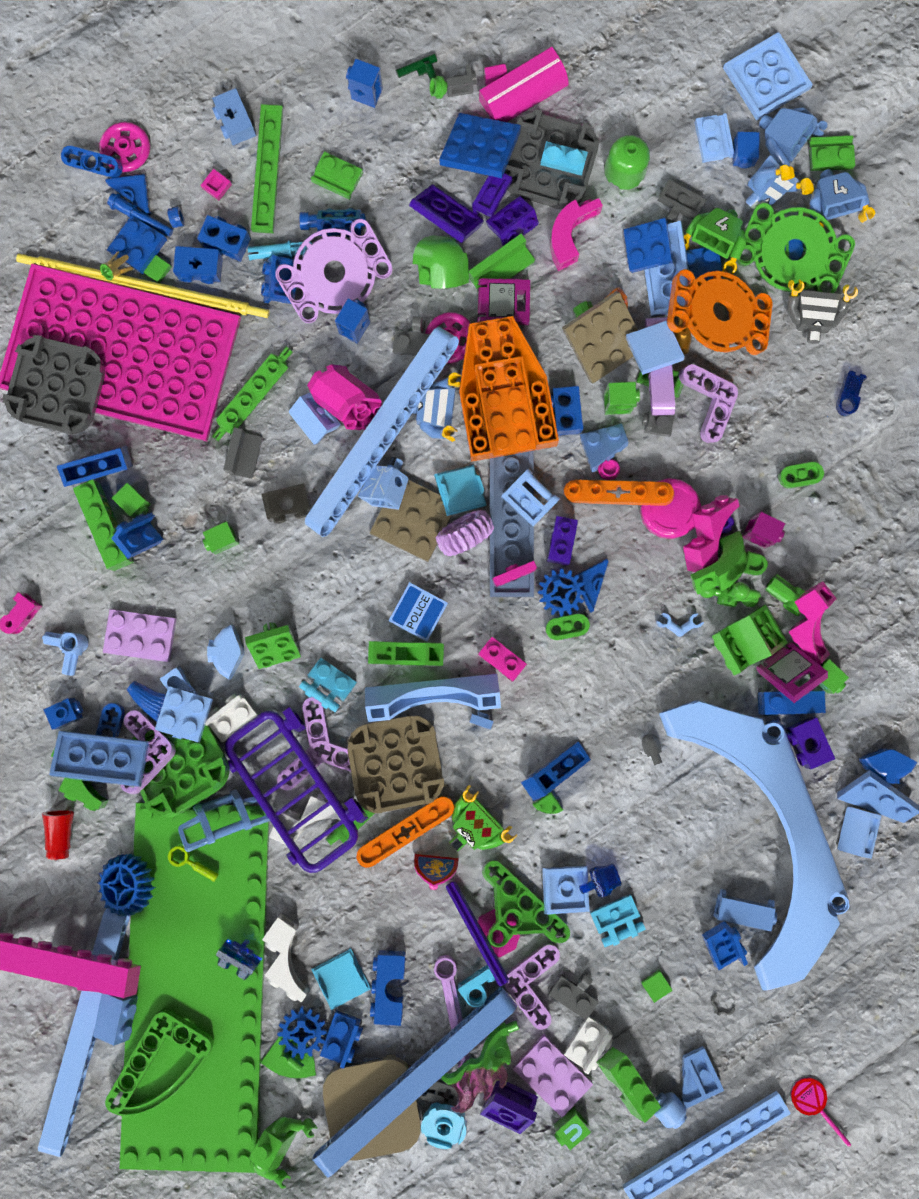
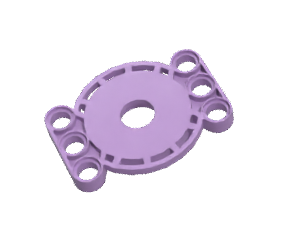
(311, 273)

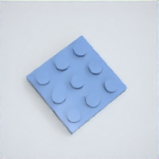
(767, 76)

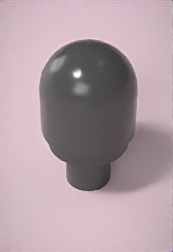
(652, 748)

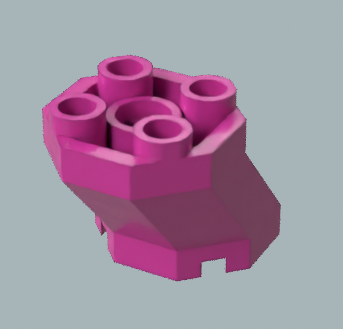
(345, 396)

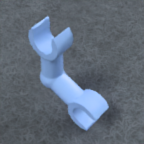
(679, 630)

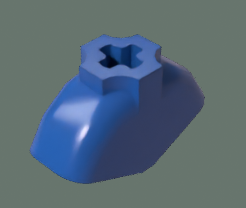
(888, 764)

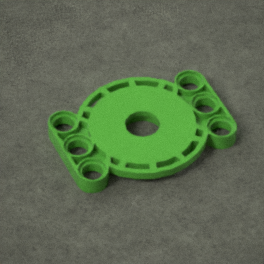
(818, 253)

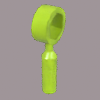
(198, 867)

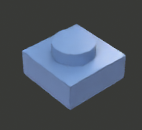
(481, 719)

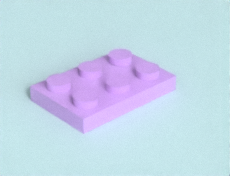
(139, 635)
(552, 1075)

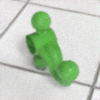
(736, 592)

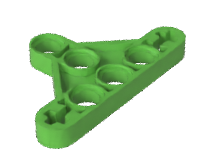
(510, 903)

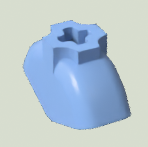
(226, 651)

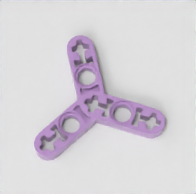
(314, 741)

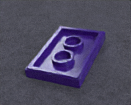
(446, 213)

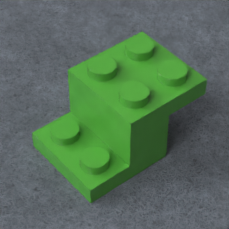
(749, 639)

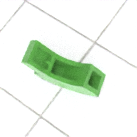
(726, 569)
(405, 653)

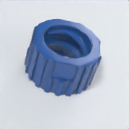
(175, 217)

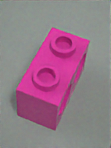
(502, 659)

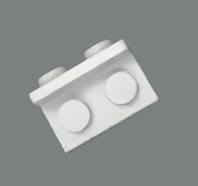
(231, 717)
(589, 1044)

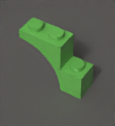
(82, 791)

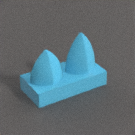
(564, 158)

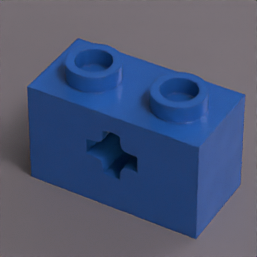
(364, 83)
(189, 258)
(353, 320)

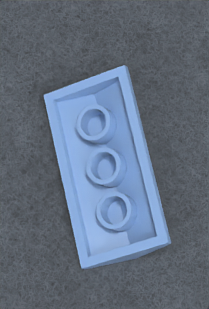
(660, 278)

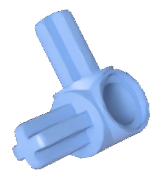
(64, 642)

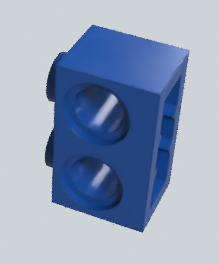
(224, 237)
(571, 411)

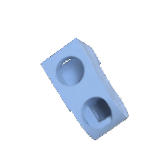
(177, 680)

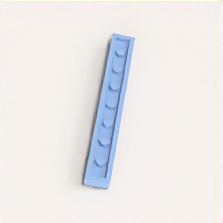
(707, 1148)

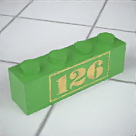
(101, 523)

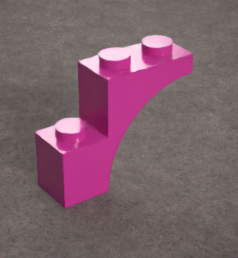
(708, 524)
(808, 630)

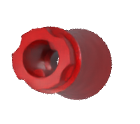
(57, 833)

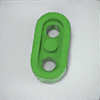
(800, 475)
(567, 627)

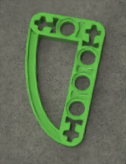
(137, 1072)

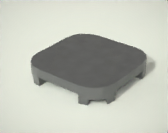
(543, 183)
(55, 385)

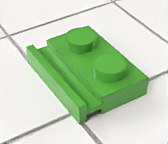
(831, 153)
(337, 175)

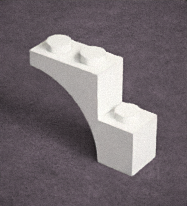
(292, 818)
(281, 972)

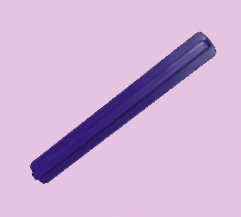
(477, 933)

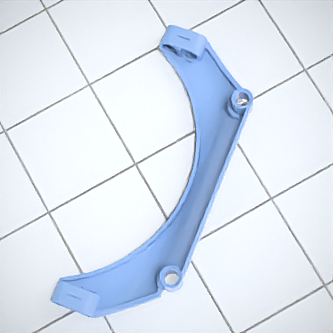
(816, 878)

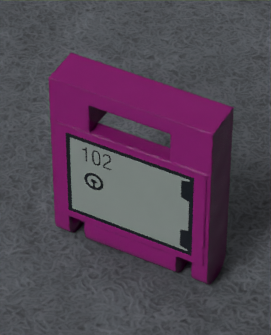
(500, 299)
(788, 667)

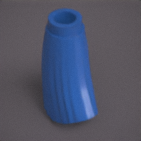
(147, 699)

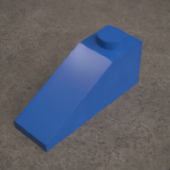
(777, 703)
(555, 771)

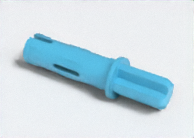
(281, 250)

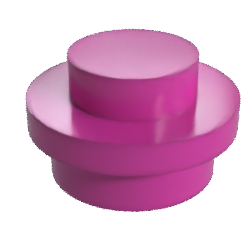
(609, 469)

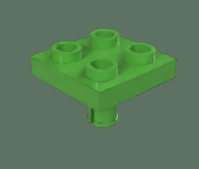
(272, 646)

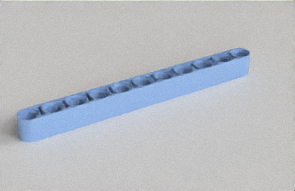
(381, 431)
(79, 1046)

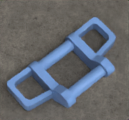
(211, 836)

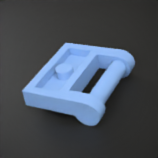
(525, 503)

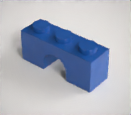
(387, 1008)

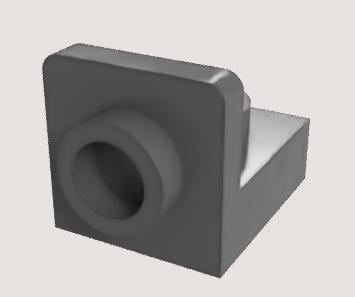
(461, 85)
(658, 424)

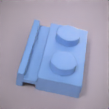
(714, 138)

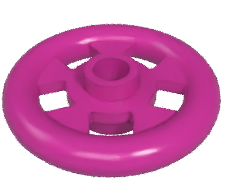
(135, 133)
(450, 319)

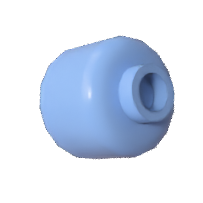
(672, 1111)

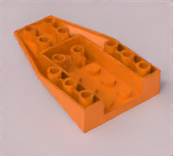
(504, 393)

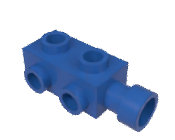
(339, 220)

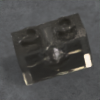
(274, 500)

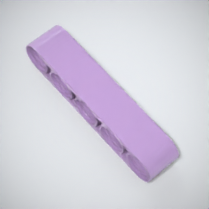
(661, 383)

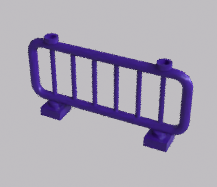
(347, 817)

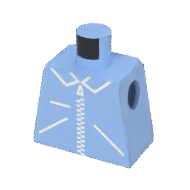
(385, 486)

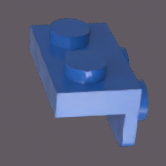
(724, 945)

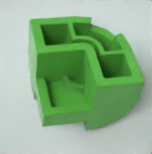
(441, 262)

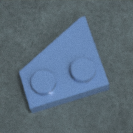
(603, 444)
(698, 1078)

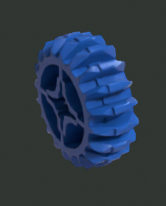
(126, 885)

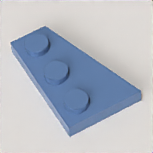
(879, 797)

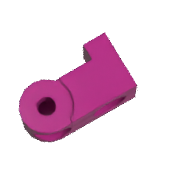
(20, 614)

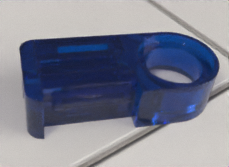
(850, 391)

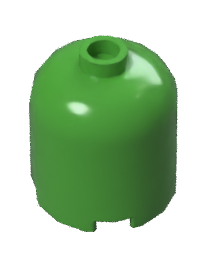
(627, 162)

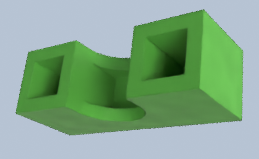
(634, 1091)

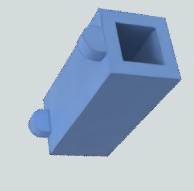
(745, 912)

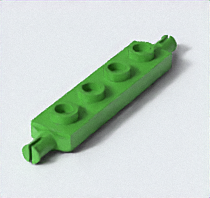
(252, 393)

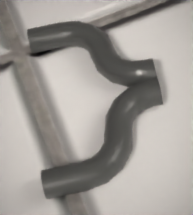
(716, 1008)

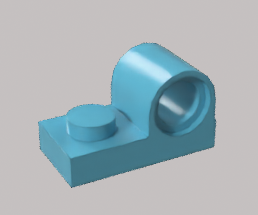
(473, 982)

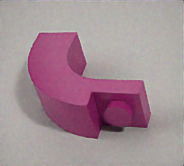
(561, 243)

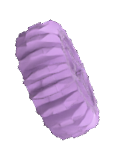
(465, 533)

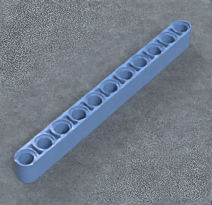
(414, 1082)

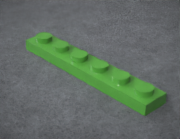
(267, 169)

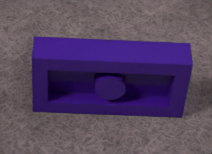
(491, 195)

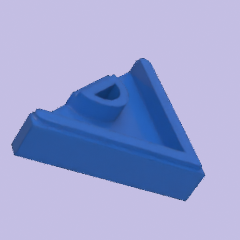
(133, 189)
(592, 581)

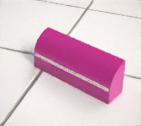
(524, 86)

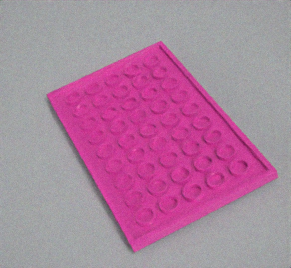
(158, 352)

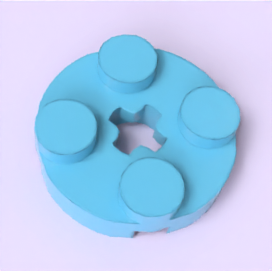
(446, 1137)

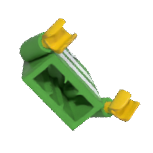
(720, 233)

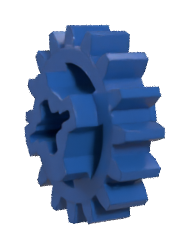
(565, 602)
(311, 1032)

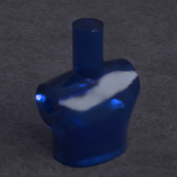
(603, 880)

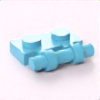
(330, 679)
(616, 914)

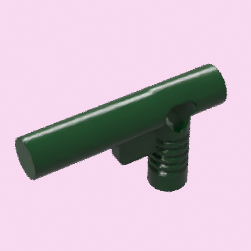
(419, 66)

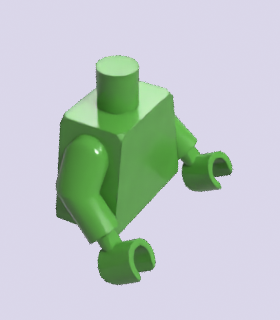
(275, 1144)

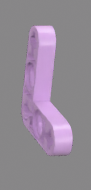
(718, 399)
(154, 747)
(526, 978)

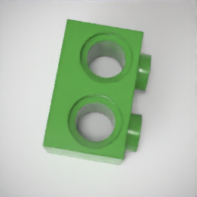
(621, 398)

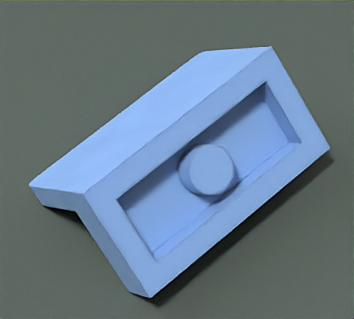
(313, 418)
(859, 832)

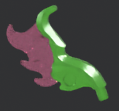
(481, 1073)

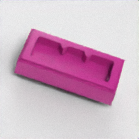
(514, 572)

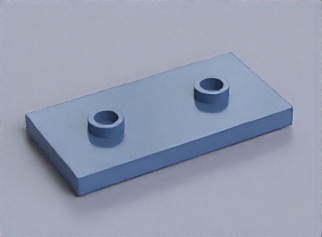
(99, 758)

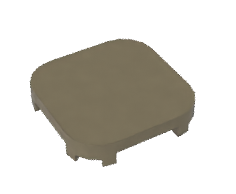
(395, 764)
(357, 1085)

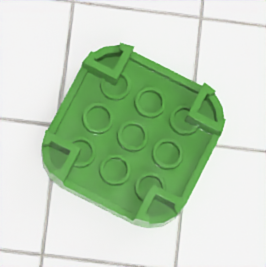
(188, 777)

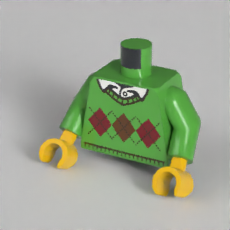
(476, 825)

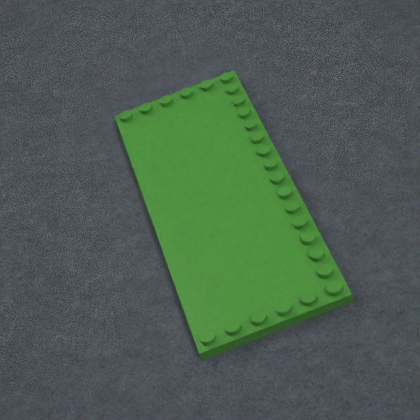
(176, 942)

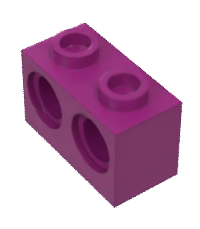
(764, 530)

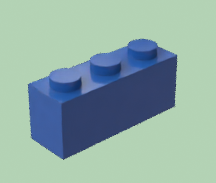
(95, 466)

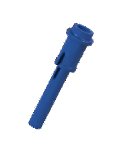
(127, 208)

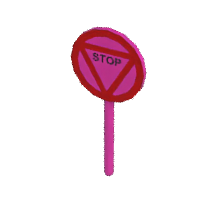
(810, 1099)

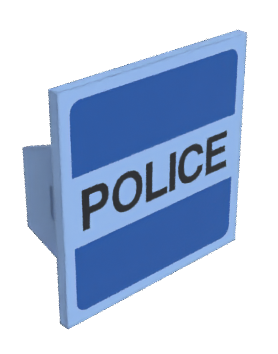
(418, 612)

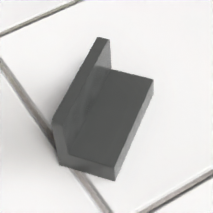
(242, 454)

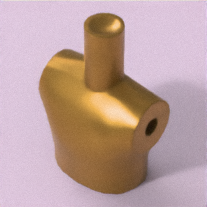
(683, 338)

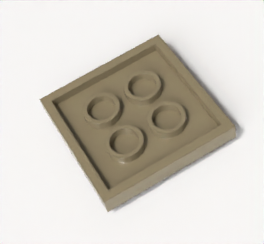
(600, 336)
(415, 523)

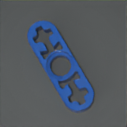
(100, 159)
(107, 717)

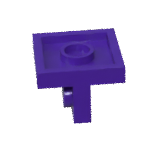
(511, 1107)

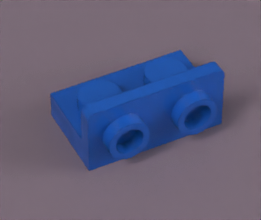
(271, 288)
(136, 535)
(340, 1038)

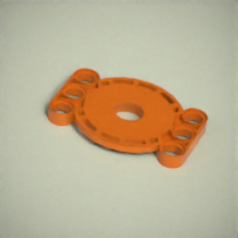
(703, 323)

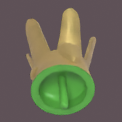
(110, 268)

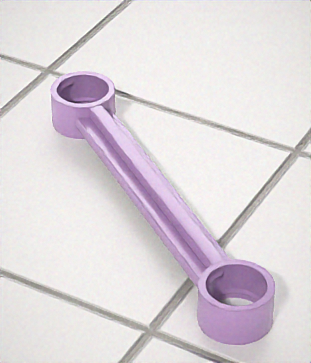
(451, 997)

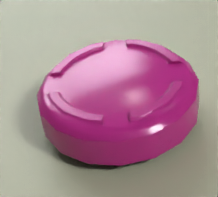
(675, 518)

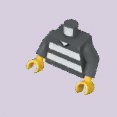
(817, 311)

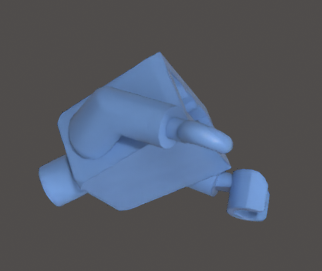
(789, 132)

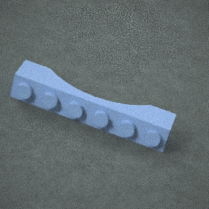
(390, 700)

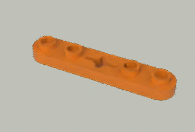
(640, 492)
(387, 844)

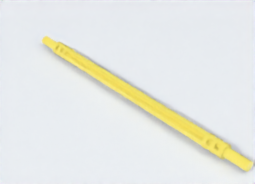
(168, 291)

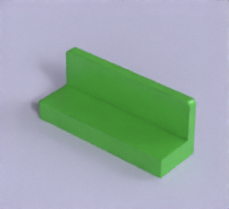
(504, 262)

